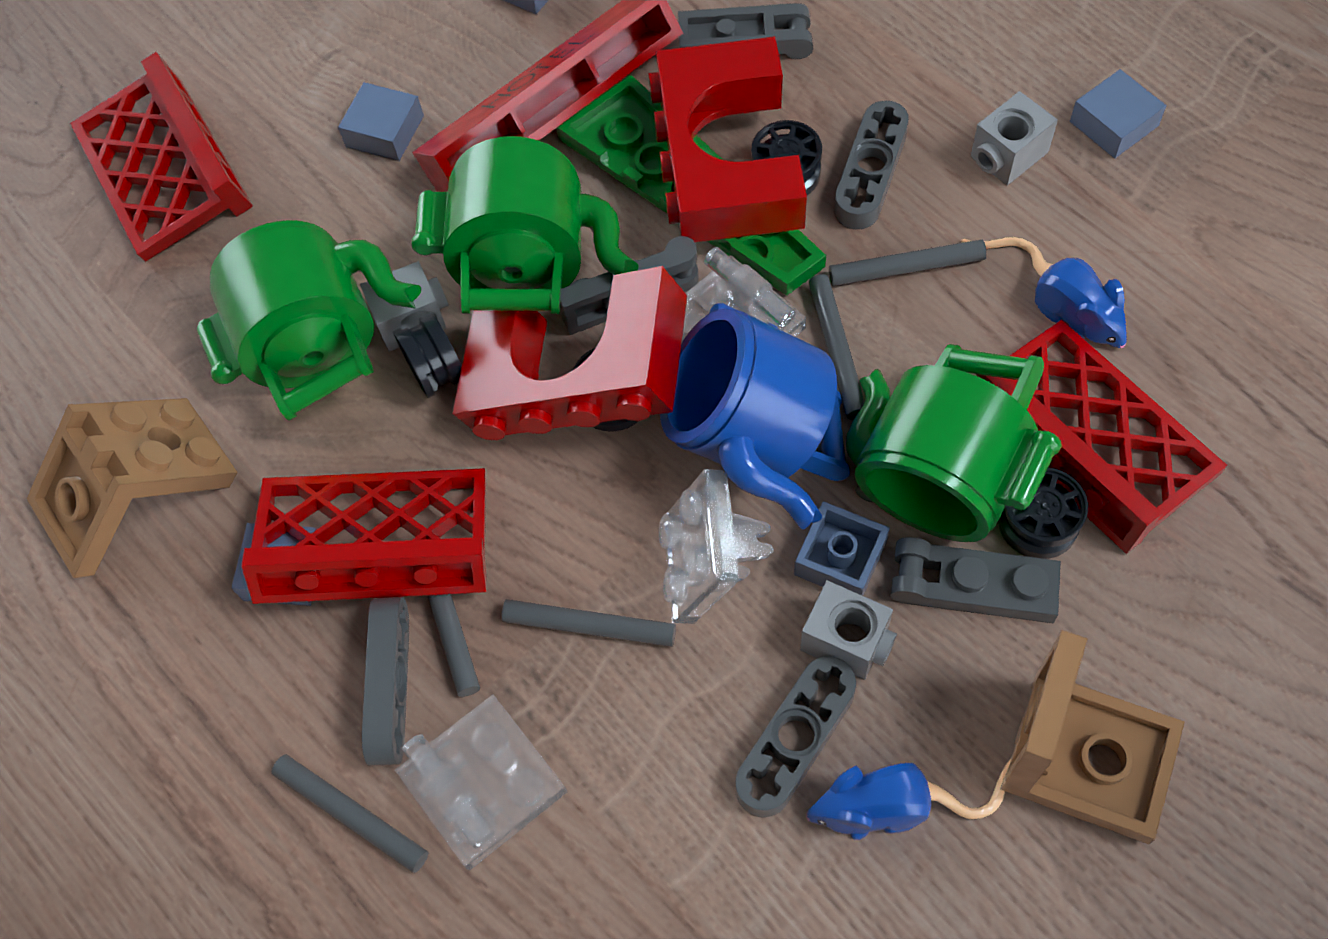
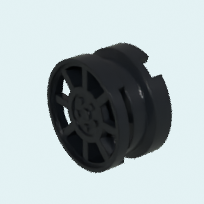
(800, 141)
(429, 354)
(1050, 521)

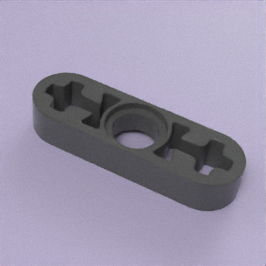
(875, 182)
(385, 682)
(758, 764)

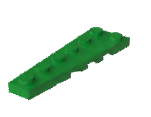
(621, 139)

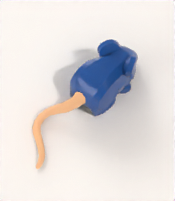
(1075, 295)
(889, 800)

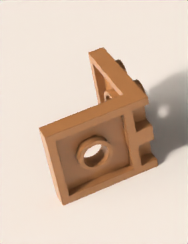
(117, 454)
(1054, 744)

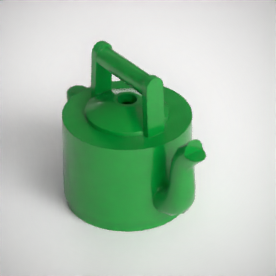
(515, 226)
(295, 311)
(951, 443)

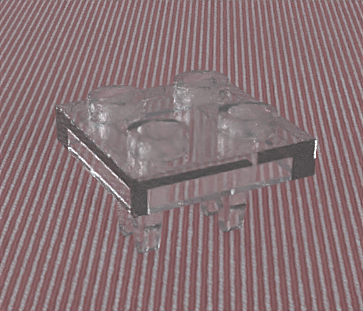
(705, 546)

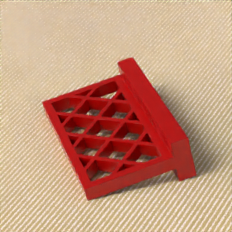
(195, 144)
(1109, 488)
(368, 565)

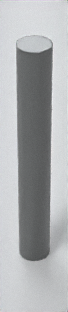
(907, 262)
(837, 345)
(589, 622)
(454, 644)
(350, 813)

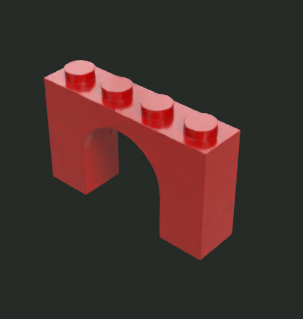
(711, 194)
(623, 378)

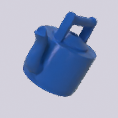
(758, 408)

